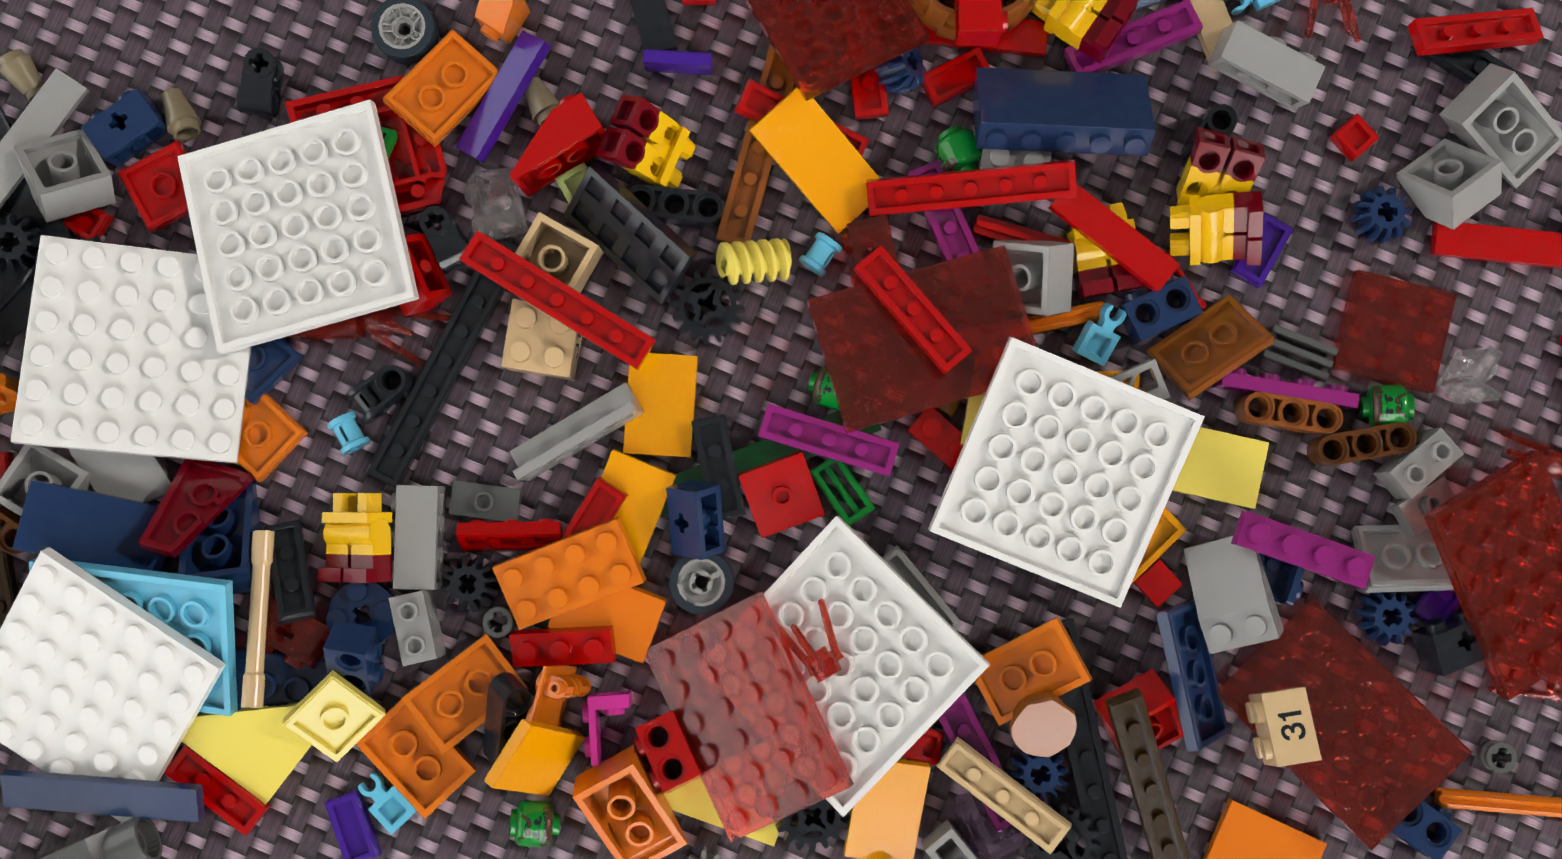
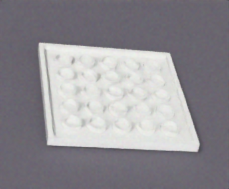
(297, 227)
(126, 356)
(1065, 472)
(898, 653)
(95, 678)

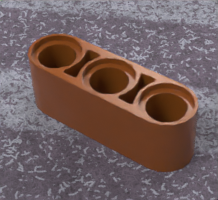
(1303, 410)

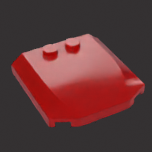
(415, 163)

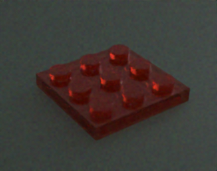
(1393, 331)

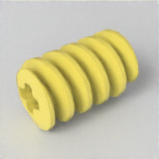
(754, 258)

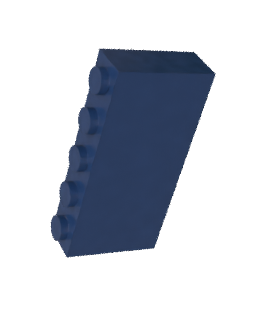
(1062, 111)

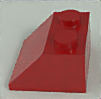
(1159, 704)

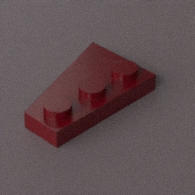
(191, 504)

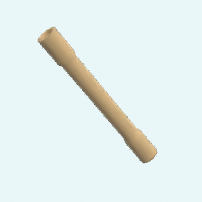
(254, 677)

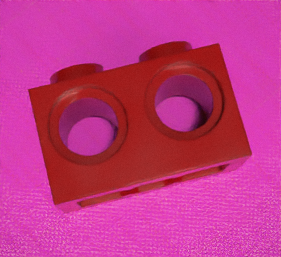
(659, 757)

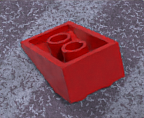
(561, 143)

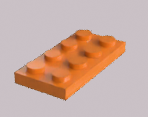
(569, 573)

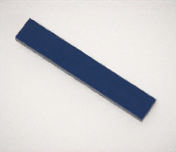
(103, 795)

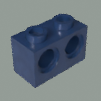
(1160, 313)
(355, 655)
(1414, 826)

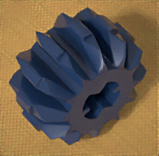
(902, 72)
(1385, 203)
(1398, 617)
(1039, 784)

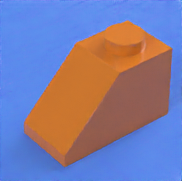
(501, 18)

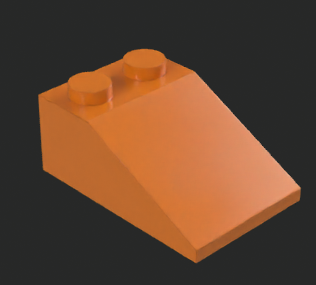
(627, 808)

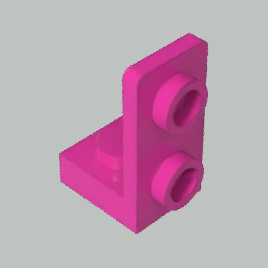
(613, 704)

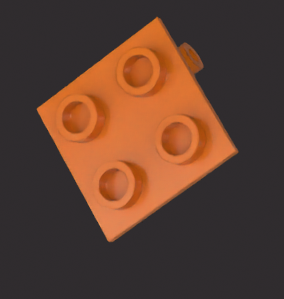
(554, 688)

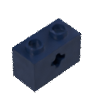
(126, 127)
(696, 519)

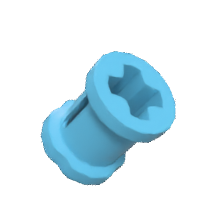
(820, 254)
(348, 433)

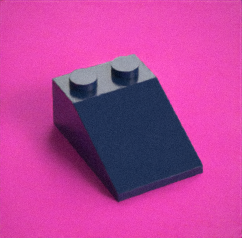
(226, 544)

